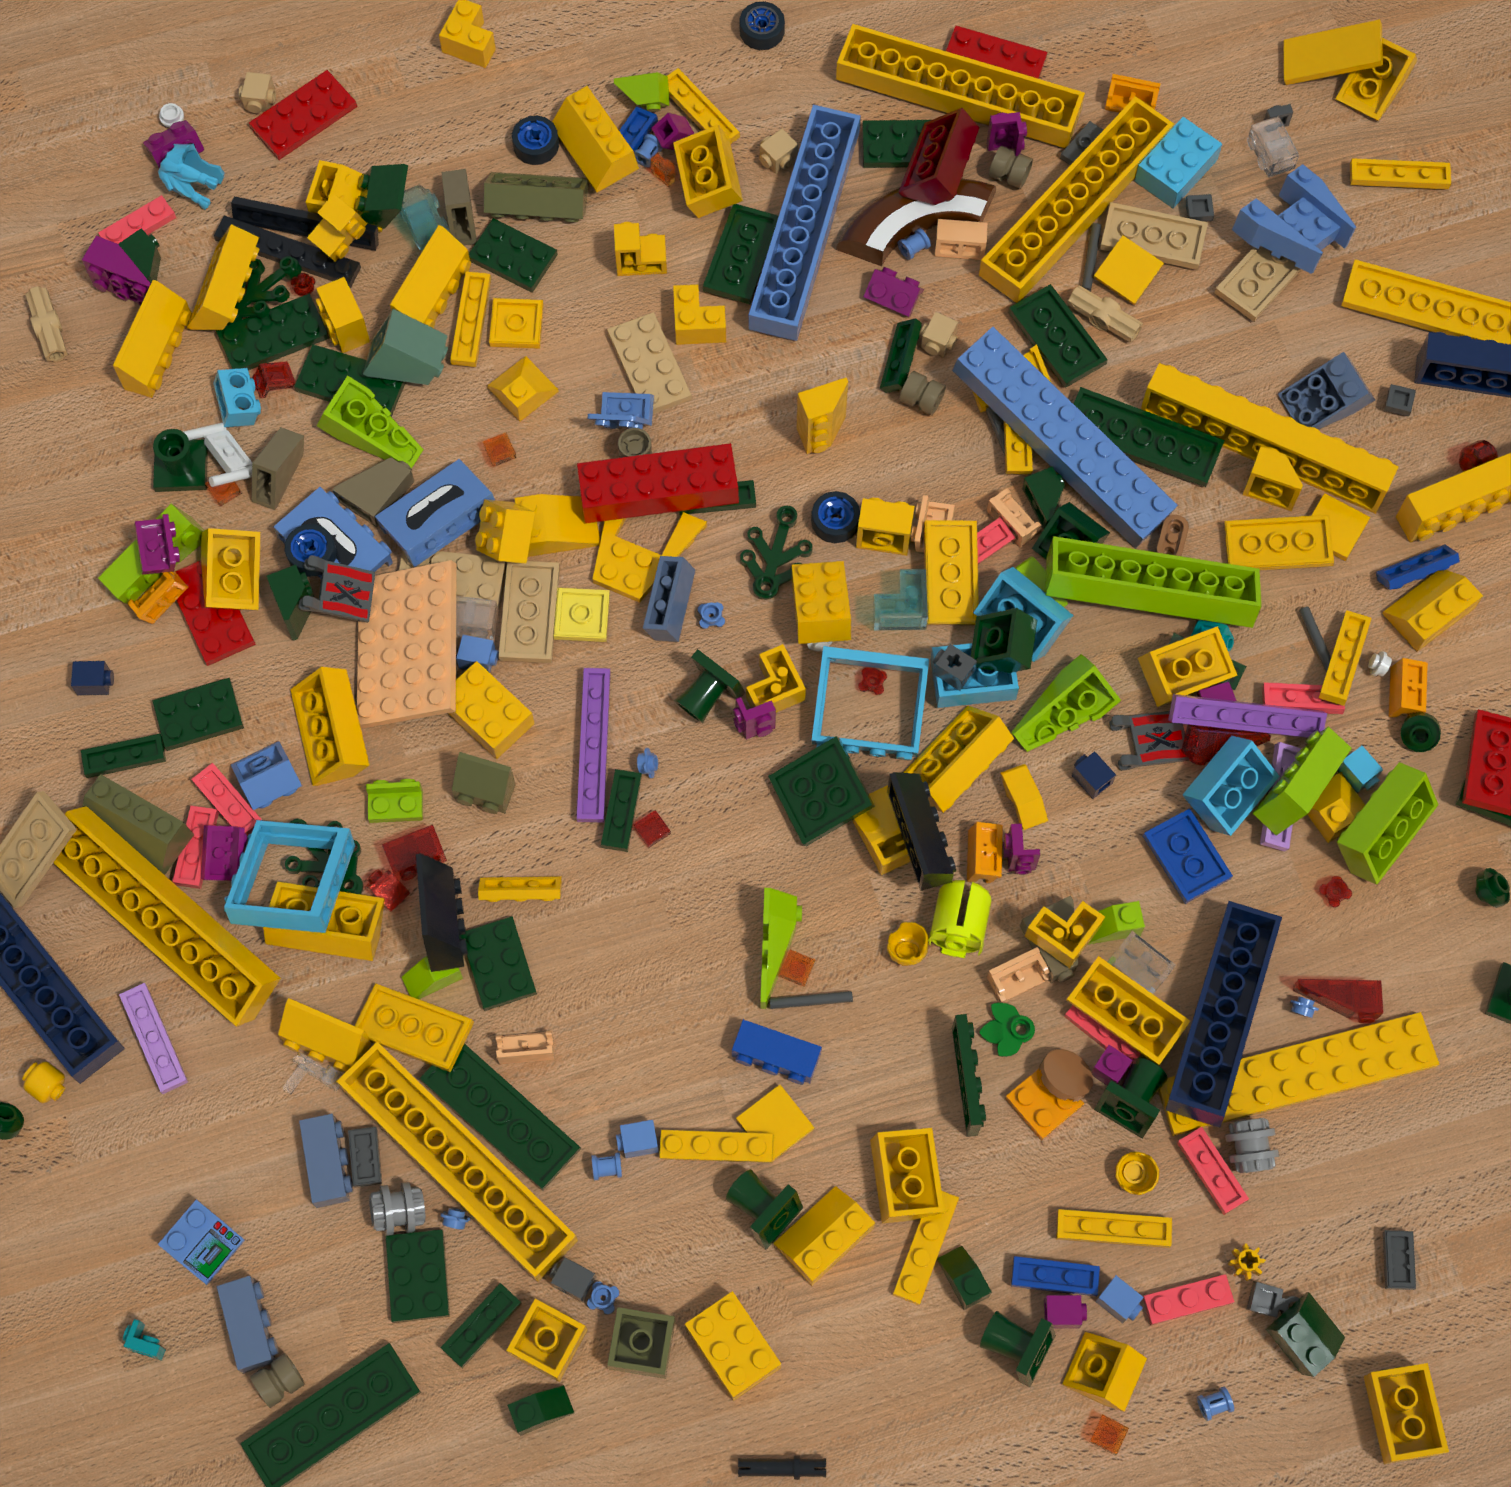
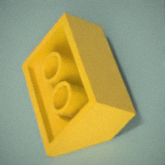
(821, 414)
(1433, 607)
(322, 1036)
(906, 1175)
(824, 1235)

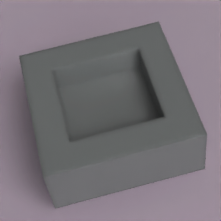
(1284, 112)
(1200, 207)
(1400, 400)

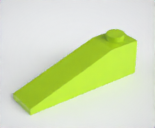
(362, 422)
(1071, 699)
(778, 931)

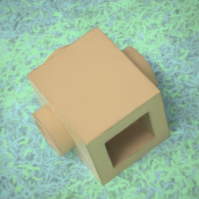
(257, 92)
(778, 151)
(939, 335)

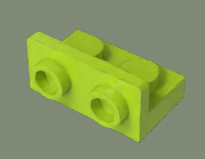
(395, 801)

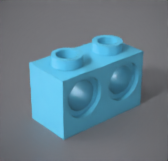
(231, 398)

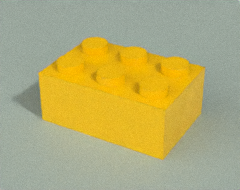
(707, 171)
(821, 602)
(489, 711)
(733, 1346)
(1406, 1413)

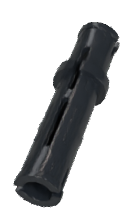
(782, 1467)

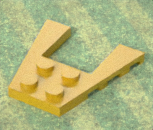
(631, 568)

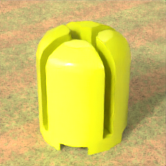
(972, 932)

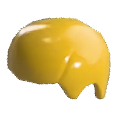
(908, 944)
(1137, 1173)

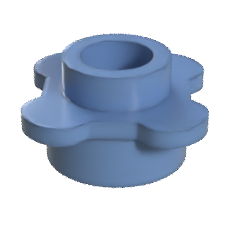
(711, 608)
(647, 763)
(1304, 1007)
(455, 1218)
(599, 1290)

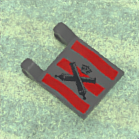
(343, 590)
(1153, 739)

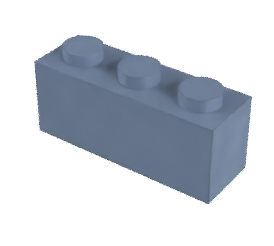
(669, 598)
(325, 1160)
(247, 1324)

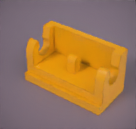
(1125, 88)
(158, 597)
(1408, 687)
(984, 852)

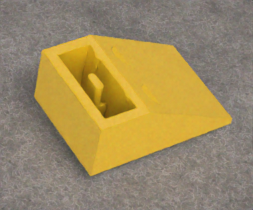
(334, 179)
(882, 834)

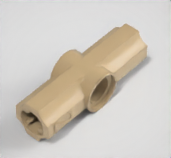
(1105, 314)
(46, 324)

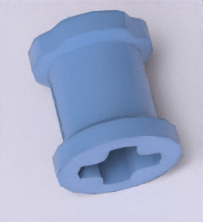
(647, 150)
(914, 244)
(606, 1166)
(1215, 1403)

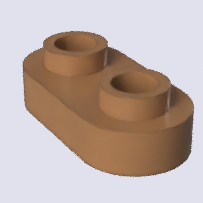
(1173, 541)

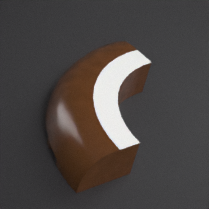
(893, 217)

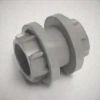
(1252, 1145)
(397, 1208)

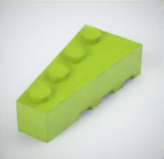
(125, 574)
(1303, 781)

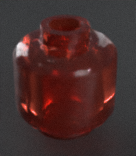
(1476, 454)

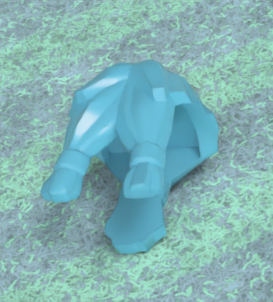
(186, 166)

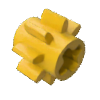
(1251, 1255)

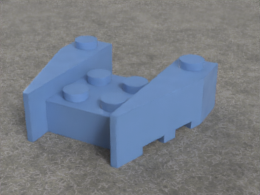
(1301, 229)

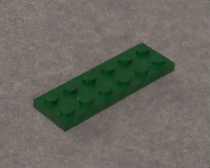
(1152, 438)
(503, 1117)
(330, 1418)

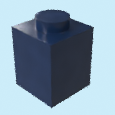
(91, 678)
(1093, 774)

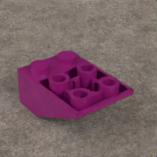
(114, 271)

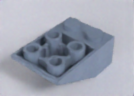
(1327, 394)

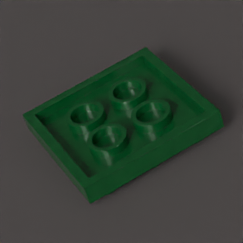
(821, 791)

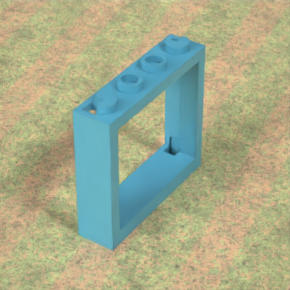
(874, 660)
(290, 834)

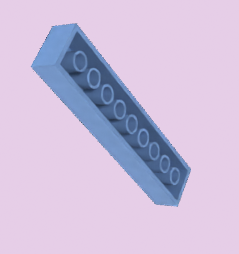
(804, 223)
(1064, 437)

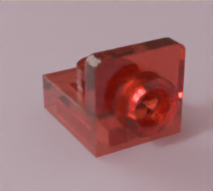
(272, 377)
(387, 886)

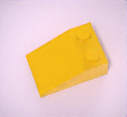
(1375, 88)
(558, 524)
(230, 568)
(1187, 666)

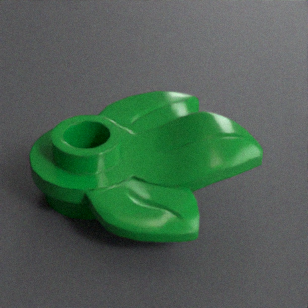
(1003, 1029)

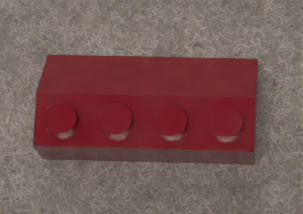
(940, 158)

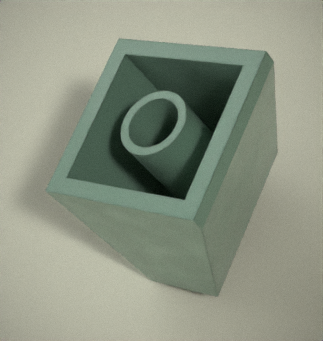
(406, 351)

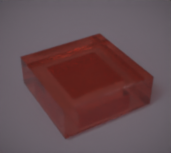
(652, 829)

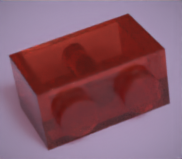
(403, 850)

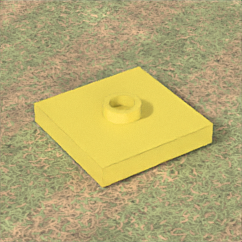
(581, 614)

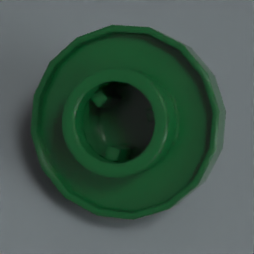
(1420, 732)
(1492, 888)
(10, 1121)

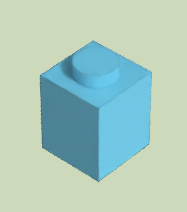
(1361, 770)

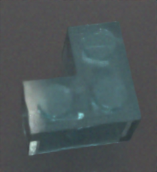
(421, 214)
(903, 610)

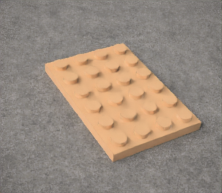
(408, 646)

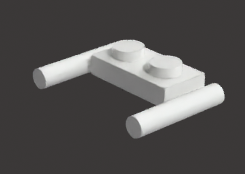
(225, 451)

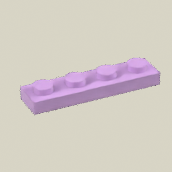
(1282, 759)
(153, 1038)

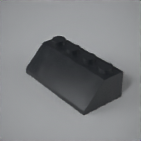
(920, 830)
(440, 914)

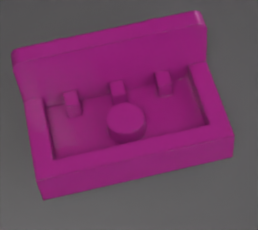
(1006, 131)
(178, 133)
(892, 291)
(156, 545)
(756, 720)
(222, 851)
(1018, 859)

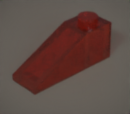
(1204, 742)
(1346, 997)

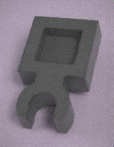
(1268, 1300)

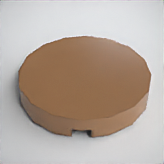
(1066, 1075)

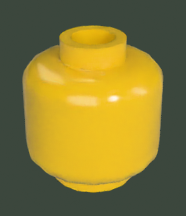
(44, 1082)

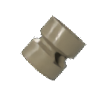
(1010, 167)
(925, 394)
(634, 443)
(274, 1382)

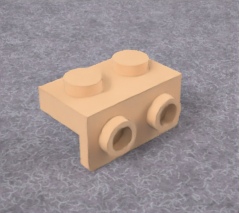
(929, 511)

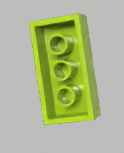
(1387, 823)

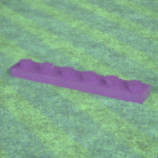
(1246, 716)
(593, 745)

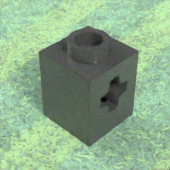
(957, 675)
(572, 1279)

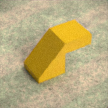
(1025, 795)

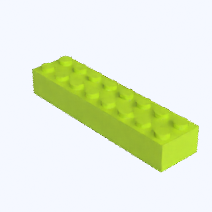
(1153, 582)

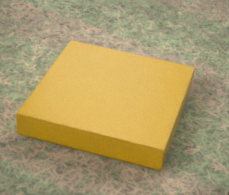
(1128, 270)
(516, 323)
(1345, 524)
(777, 1115)

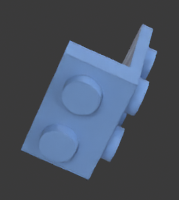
(624, 410)

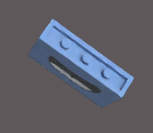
(435, 512)
(353, 542)

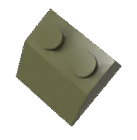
(483, 783)

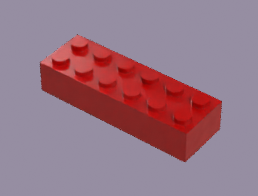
(658, 483)

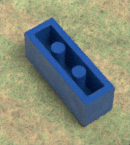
(776, 1052)

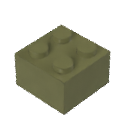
(641, 1343)

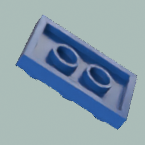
(1187, 856)

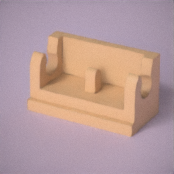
(961, 239)
(1014, 517)
(1018, 975)
(525, 1047)

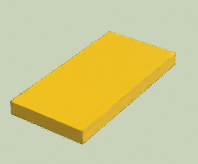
(1333, 52)
(1280, 542)
(951, 571)
(414, 1027)

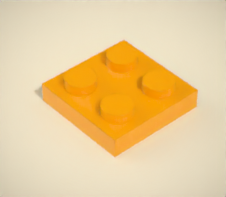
(1039, 1107)

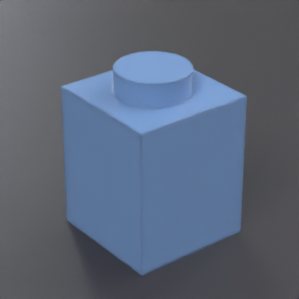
(479, 650)
(637, 1139)
(1120, 1300)

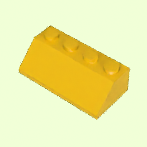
(594, 140)
(433, 278)
(224, 280)
(152, 340)
(329, 726)
(960, 755)
(350, 931)
(1128, 1010)

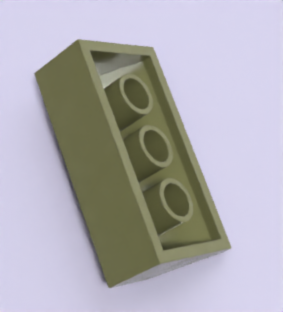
(535, 196)
(139, 822)

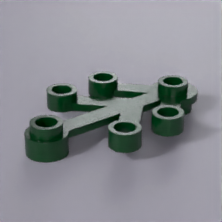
(258, 292)
(774, 558)
(319, 866)

